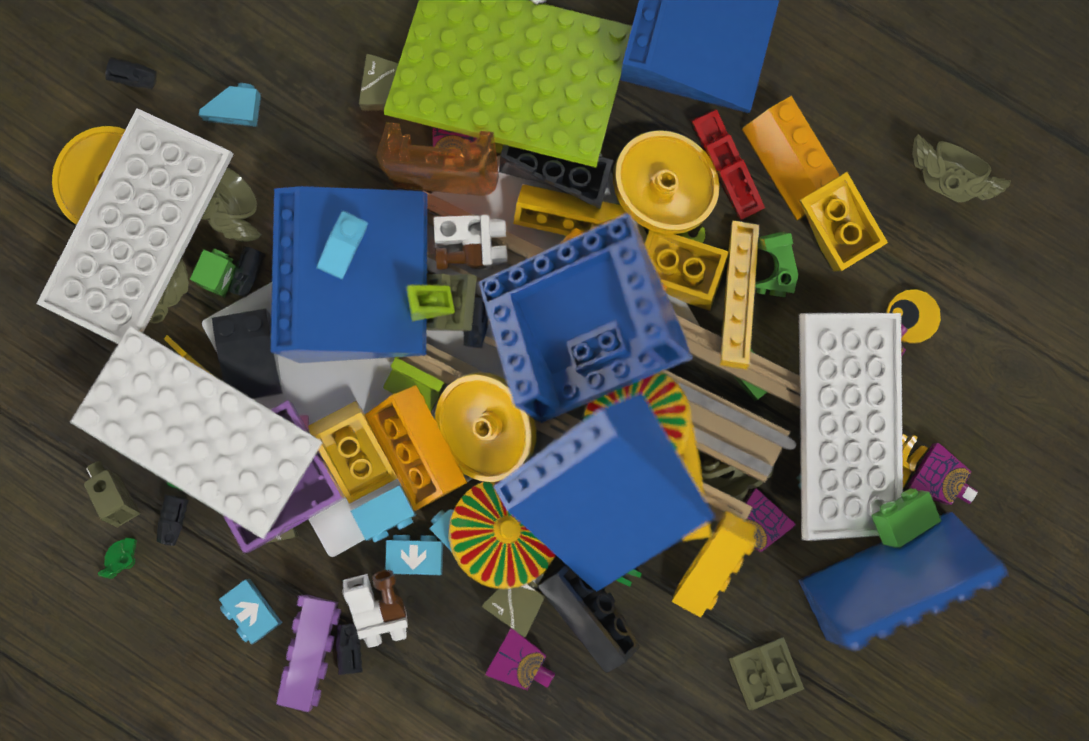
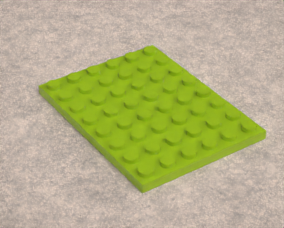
(513, 70)

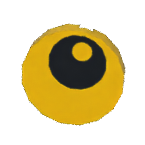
(918, 314)

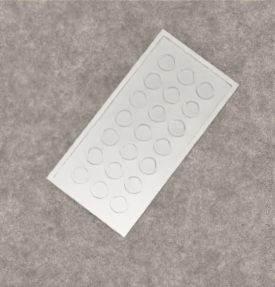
(135, 227)
(849, 421)
(197, 432)

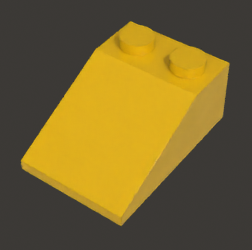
(842, 223)
(687, 267)
(352, 452)

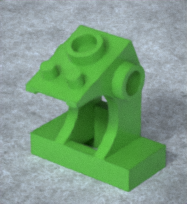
(781, 250)

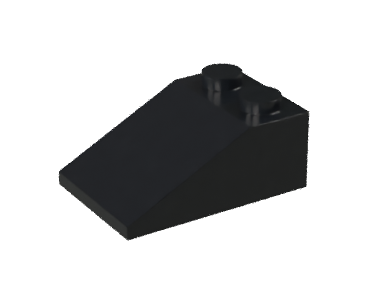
(246, 353)

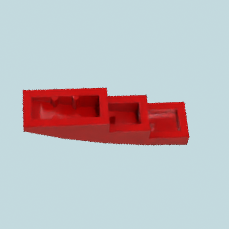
(729, 166)

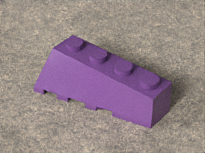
(308, 652)

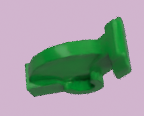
(119, 557)

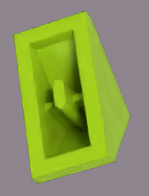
(429, 301)

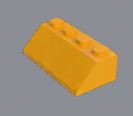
(790, 153)
(415, 447)

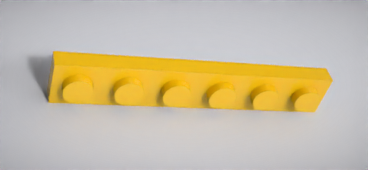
(739, 295)

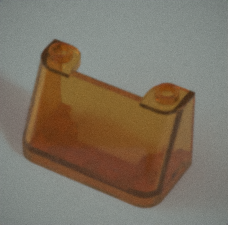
(438, 169)

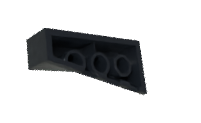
(574, 178)
(590, 617)

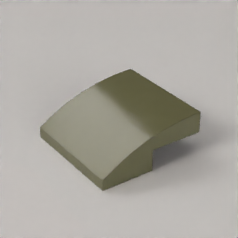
(463, 298)
(766, 673)

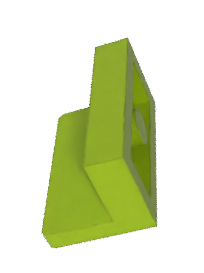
(406, 376)

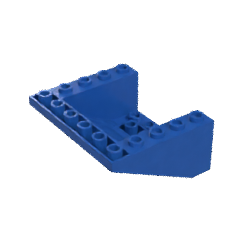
(700, 48)
(368, 309)
(582, 320)
(607, 493)
(896, 584)

